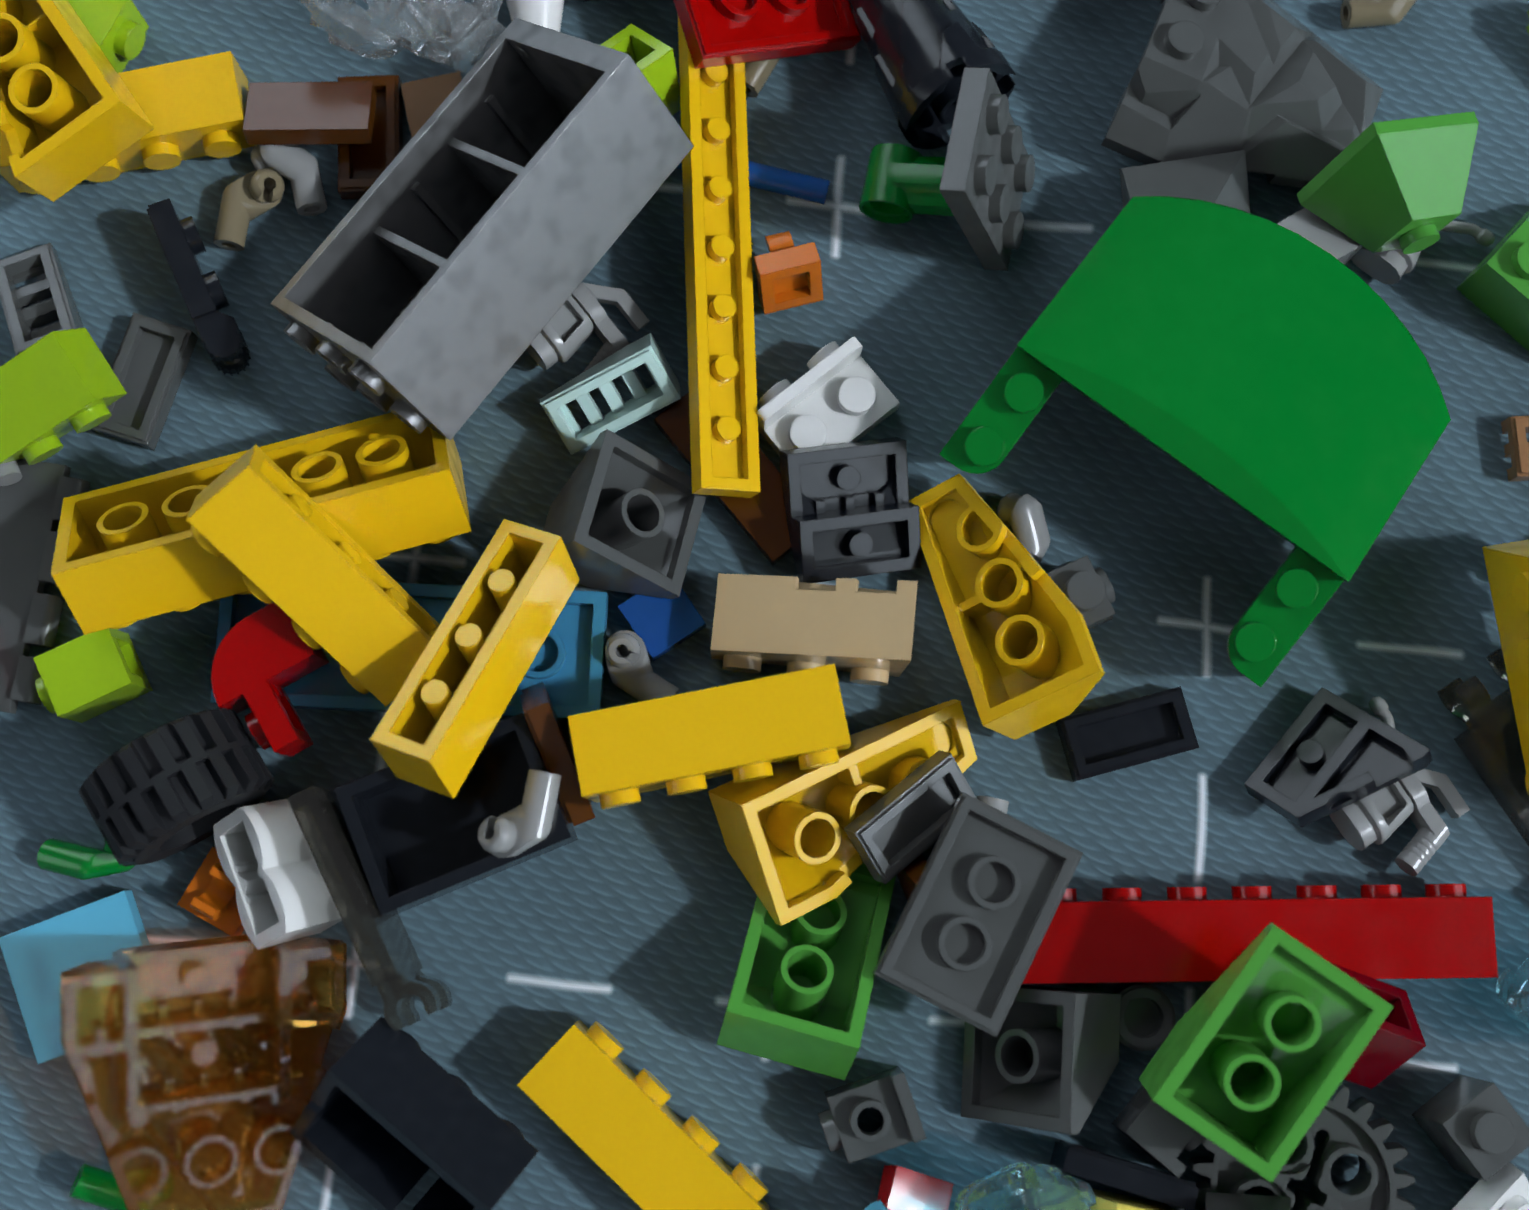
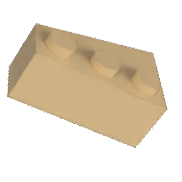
(813, 626)

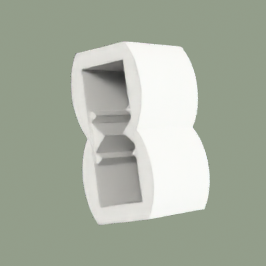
(273, 874)

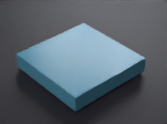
(58, 944)

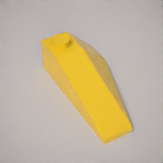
(1009, 620)
(791, 825)

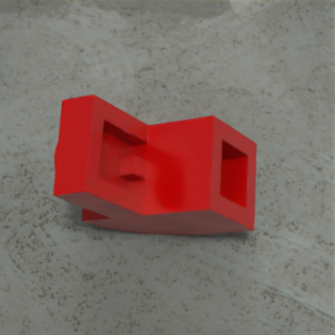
(253, 669)

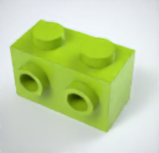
(51, 391)

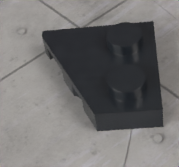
(1332, 760)

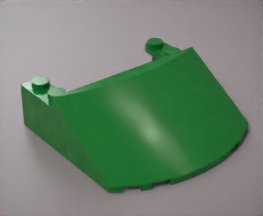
(1251, 372)

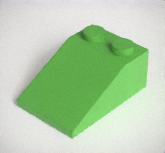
(810, 982)
(1264, 1050)

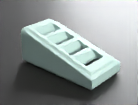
(621, 363)

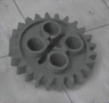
(1347, 1133)

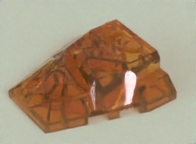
(203, 1063)

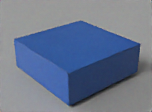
(662, 621)

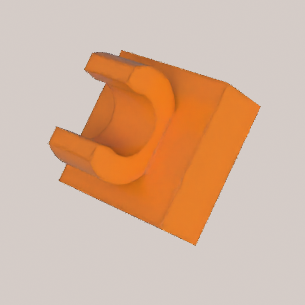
(788, 274)
(213, 896)

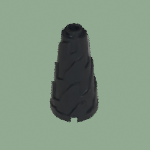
(922, 59)

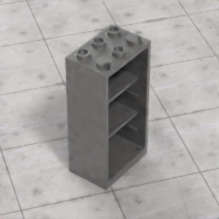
(483, 225)

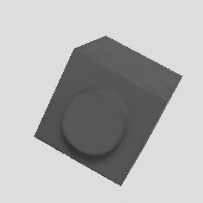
(1473, 1126)

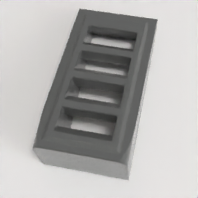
(60, 307)

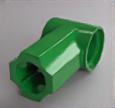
(902, 184)

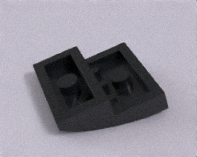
(850, 509)

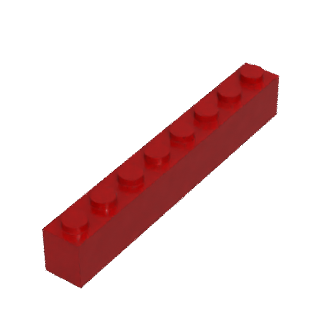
(1200, 937)

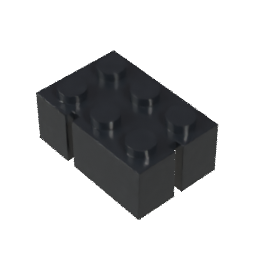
(428, 843)
(395, 1114)

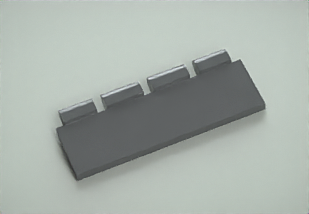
(27, 547)

